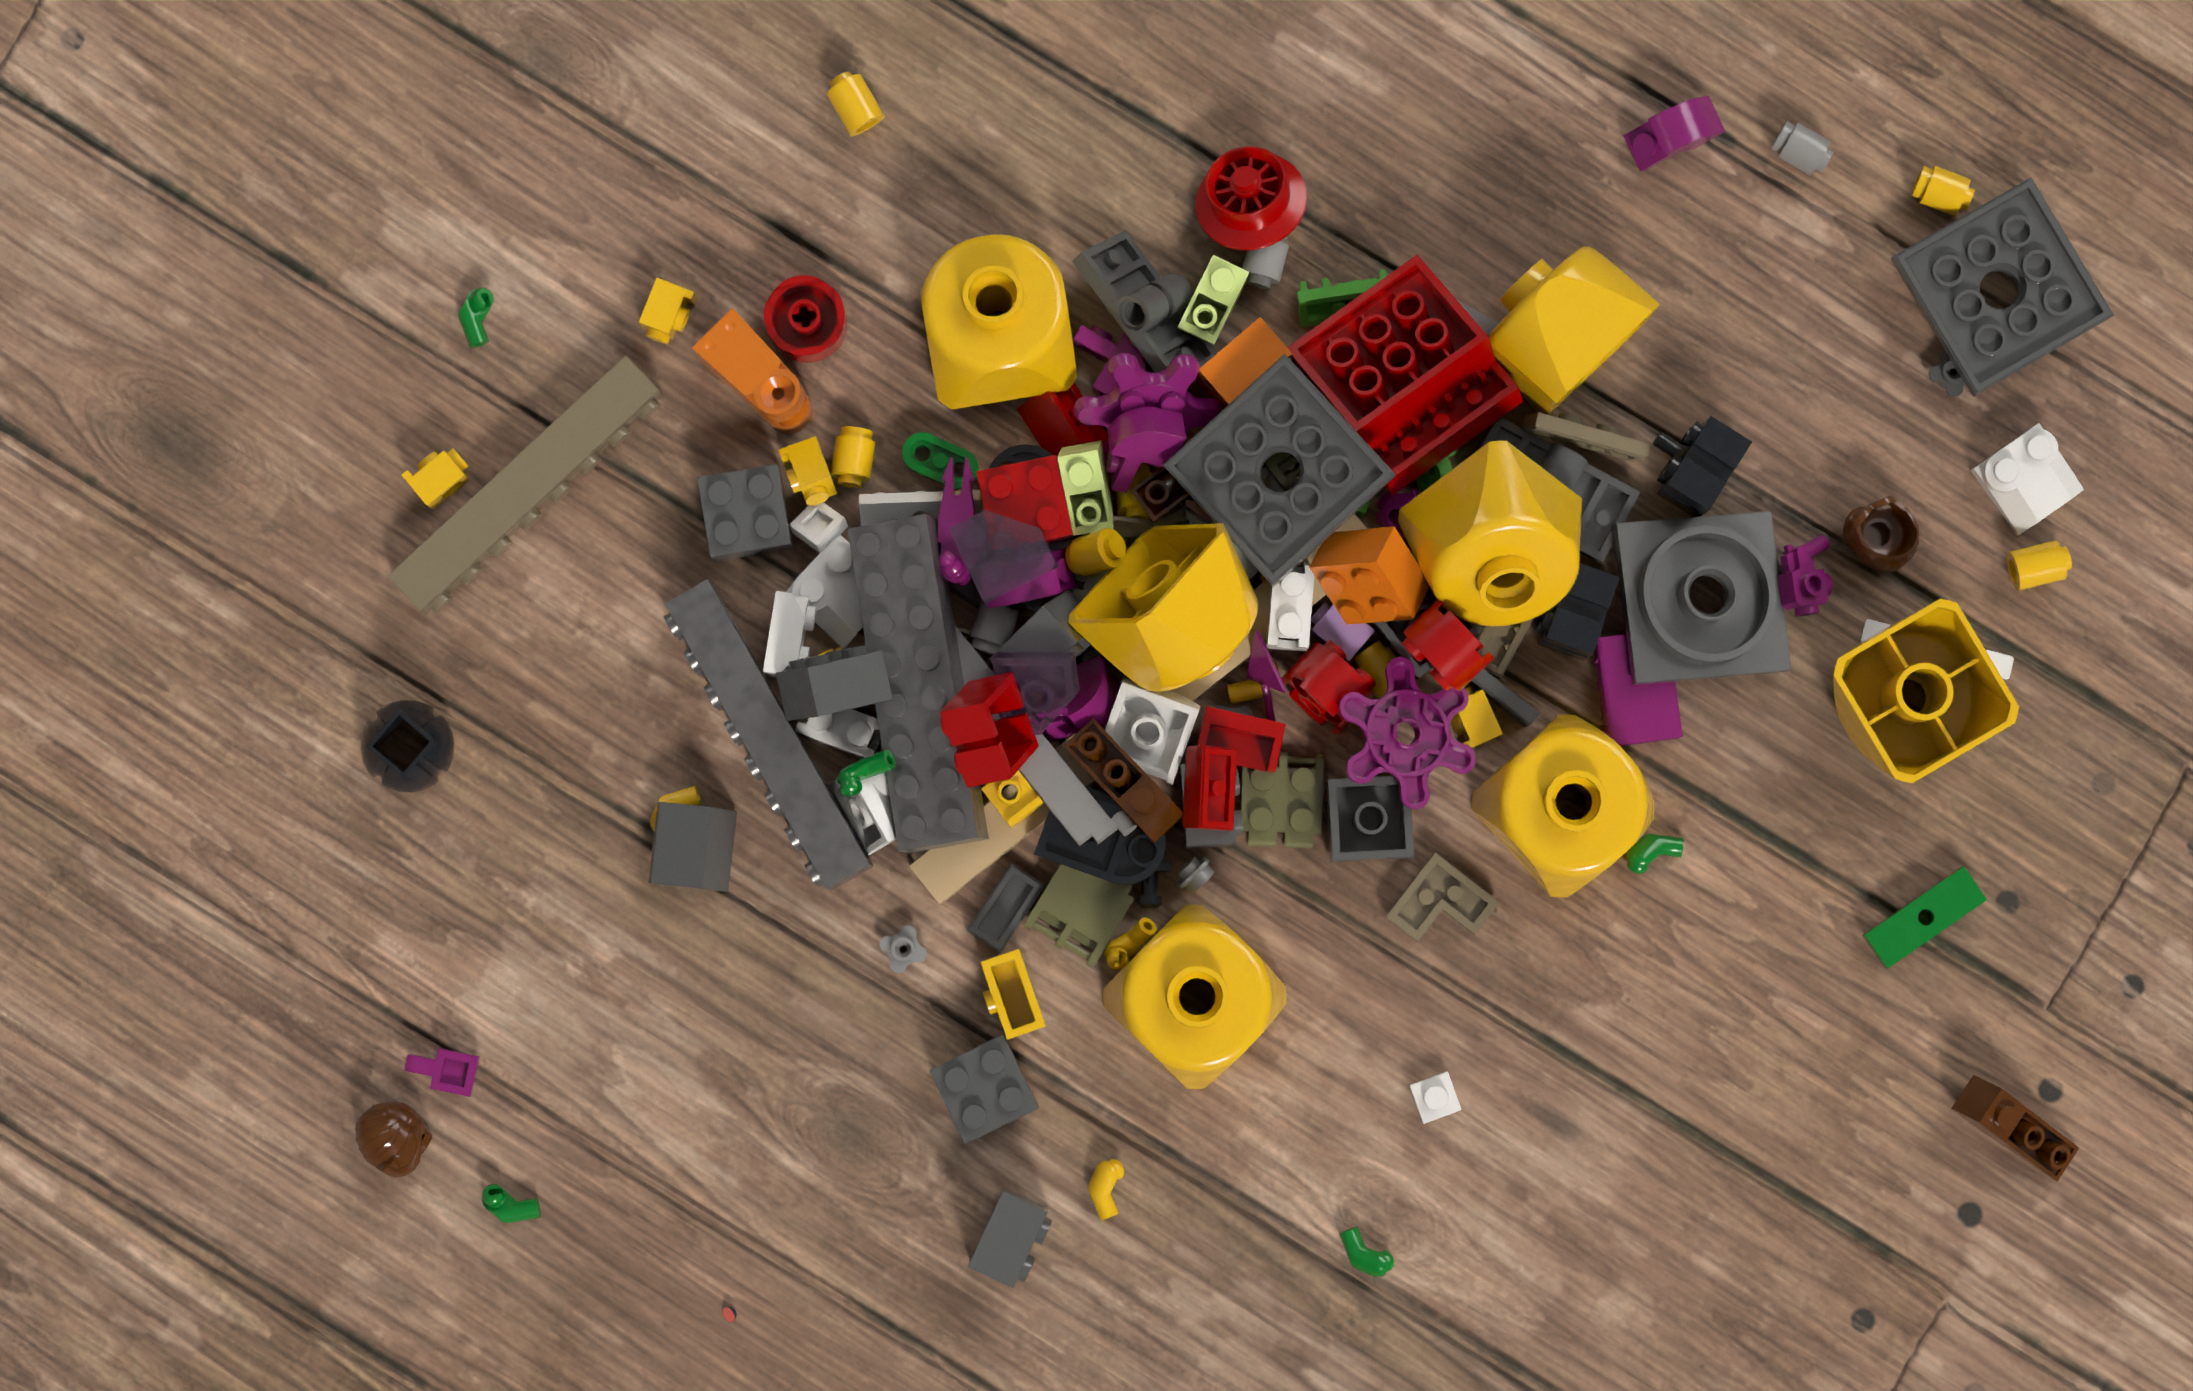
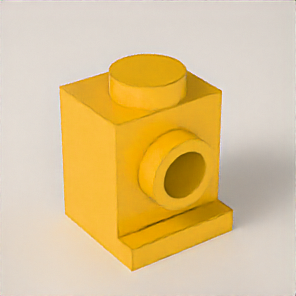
(666, 310)
(808, 471)
(438, 477)
(1476, 721)
(1017, 809)

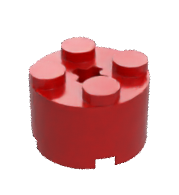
(786, 306)
(1446, 646)
(1322, 680)

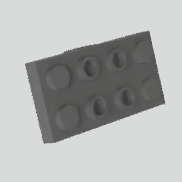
(1142, 301)
(1603, 496)

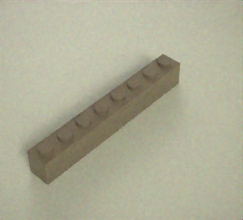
(525, 486)

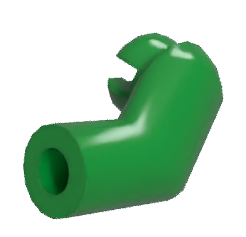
(473, 314)
(865, 768)
(1649, 848)
(506, 1208)
(1363, 1258)

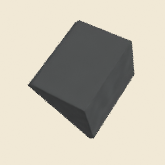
(692, 846)

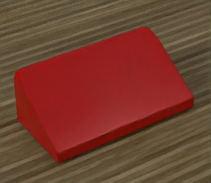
(1209, 788)

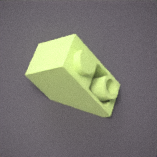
(1214, 300)
(1086, 487)

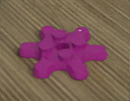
(1146, 389)
(1428, 717)

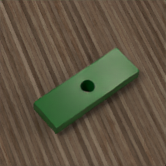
(1943, 902)

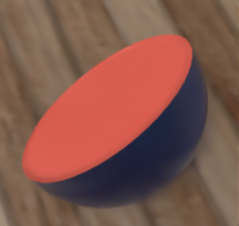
(729, 1313)

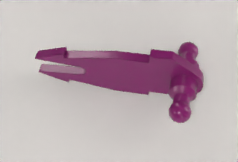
(953, 511)

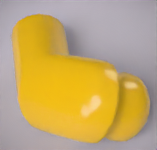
(1129, 943)

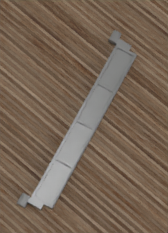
(1052, 776)

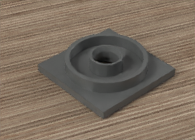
(2014, 237)
(1272, 417)
(1663, 628)

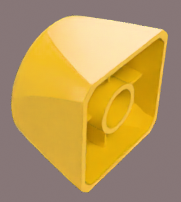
(1566, 324)
(1005, 355)
(1496, 537)
(1170, 606)
(1961, 685)
(1523, 815)
(1148, 1003)

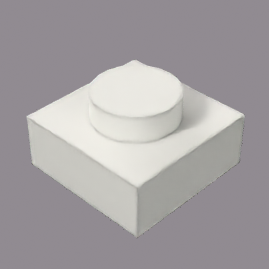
(818, 526)
(1435, 1097)

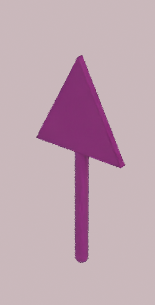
(1264, 672)

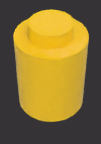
(854, 103)
(2038, 565)

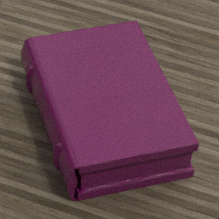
(1633, 711)

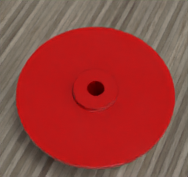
(1250, 199)

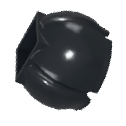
(425, 768)

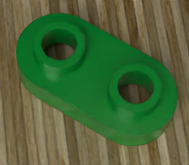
(939, 457)

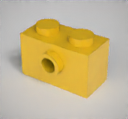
(1012, 994)

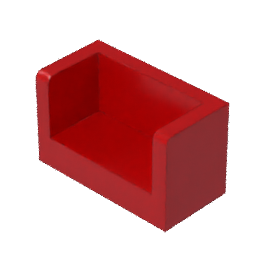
(1255, 738)

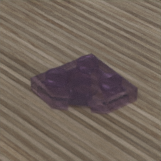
(1002, 553)
(1044, 680)

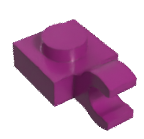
(450, 1071)

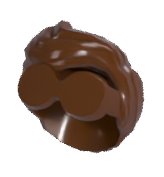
(1882, 536)
(392, 1137)

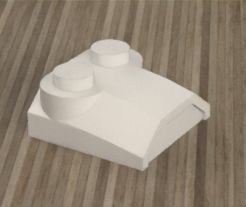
(2028, 479)
(833, 591)
(787, 632)
(1152, 727)
(868, 812)

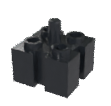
(1699, 464)
(1578, 618)

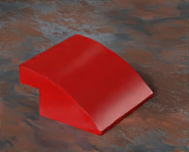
(1408, 371)

